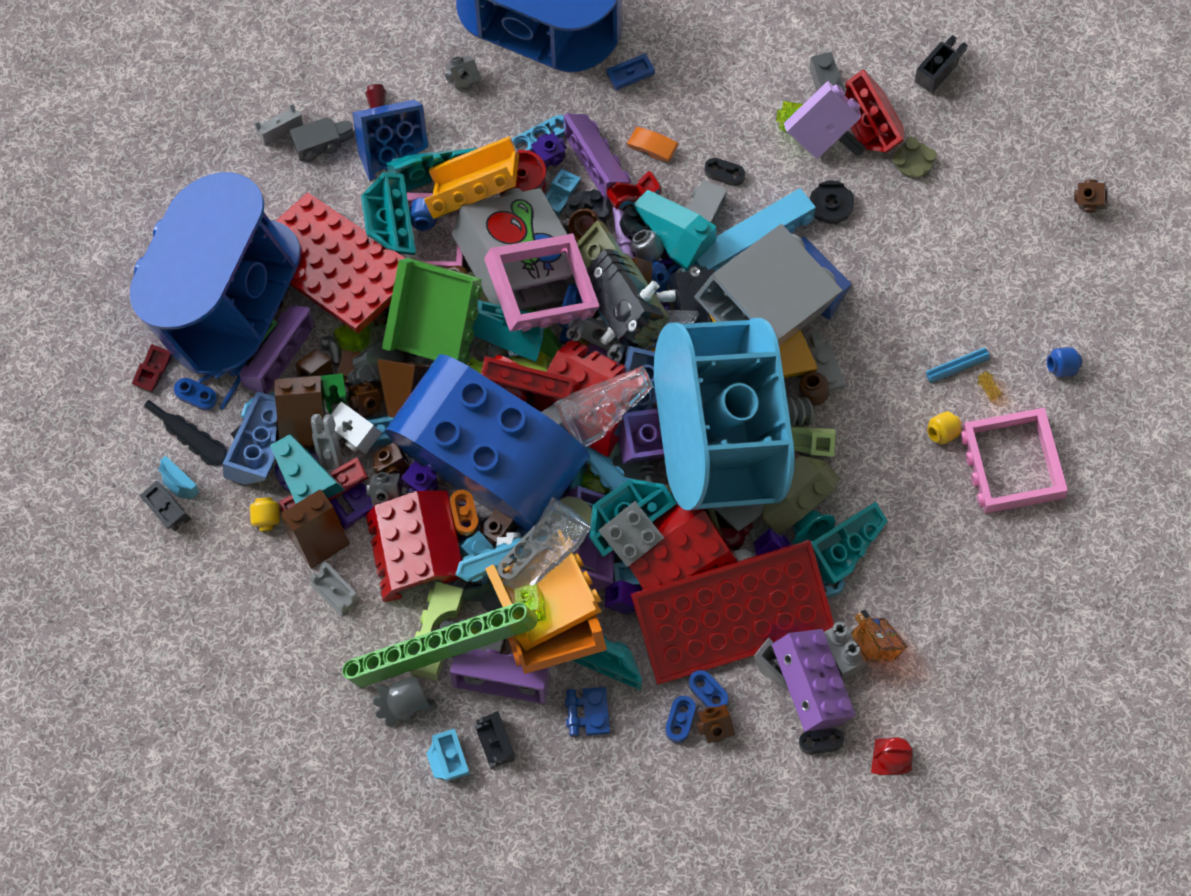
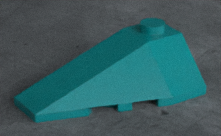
(681, 231)
(847, 542)

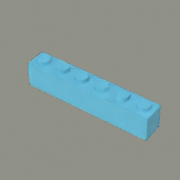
(790, 211)

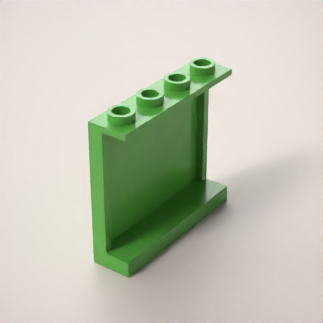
(432, 311)

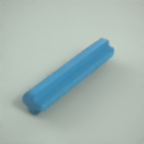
(957, 365)

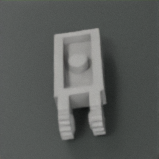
(326, 442)

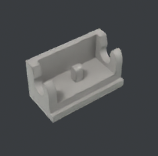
(279, 125)
(334, 589)

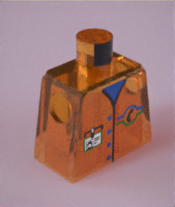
(877, 639)

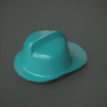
(812, 526)

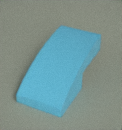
(561, 188)

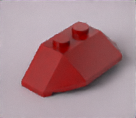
(879, 124)

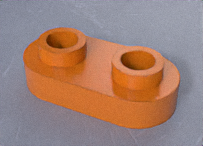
(464, 513)

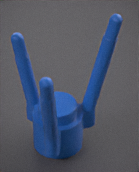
(236, 371)

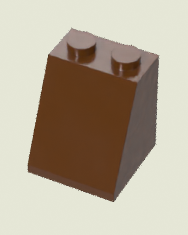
(399, 381)
(296, 403)
(315, 528)

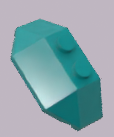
(388, 213)
(651, 497)
(615, 663)

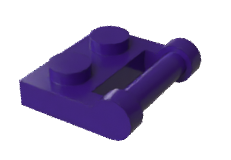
(359, 503)

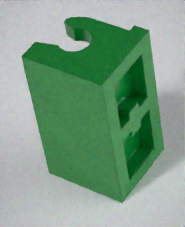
(333, 390)

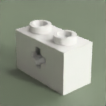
(363, 432)

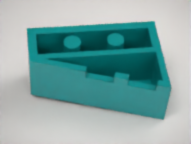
(494, 329)
(302, 470)

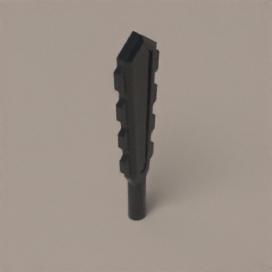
(199, 442)

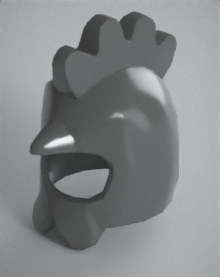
(401, 701)

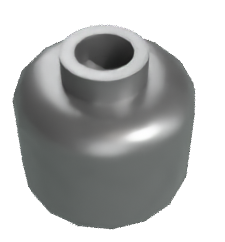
(647, 245)

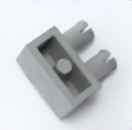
(845, 650)

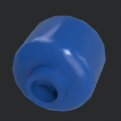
(420, 215)
(1064, 362)

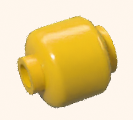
(944, 428)
(264, 513)

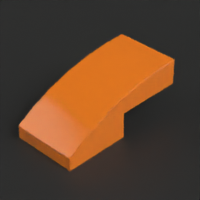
(653, 143)

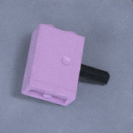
(825, 120)

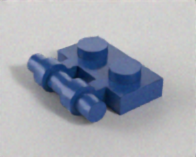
(595, 711)

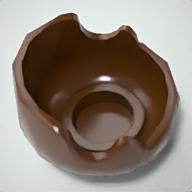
(581, 222)

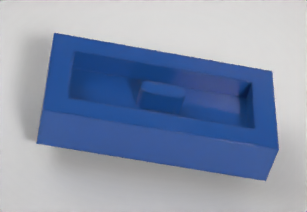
(630, 71)

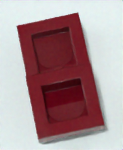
(152, 369)

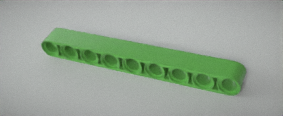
(440, 644)

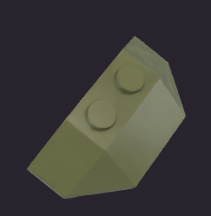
(810, 484)

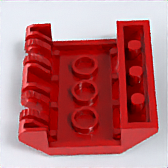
(586, 372)
(414, 541)
(688, 548)

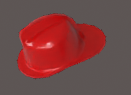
(892, 756)

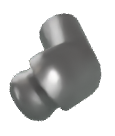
(334, 348)

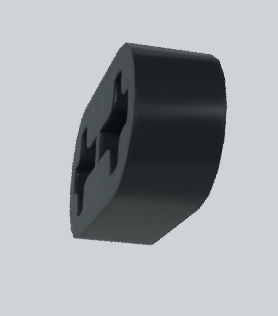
(724, 171)
(820, 735)

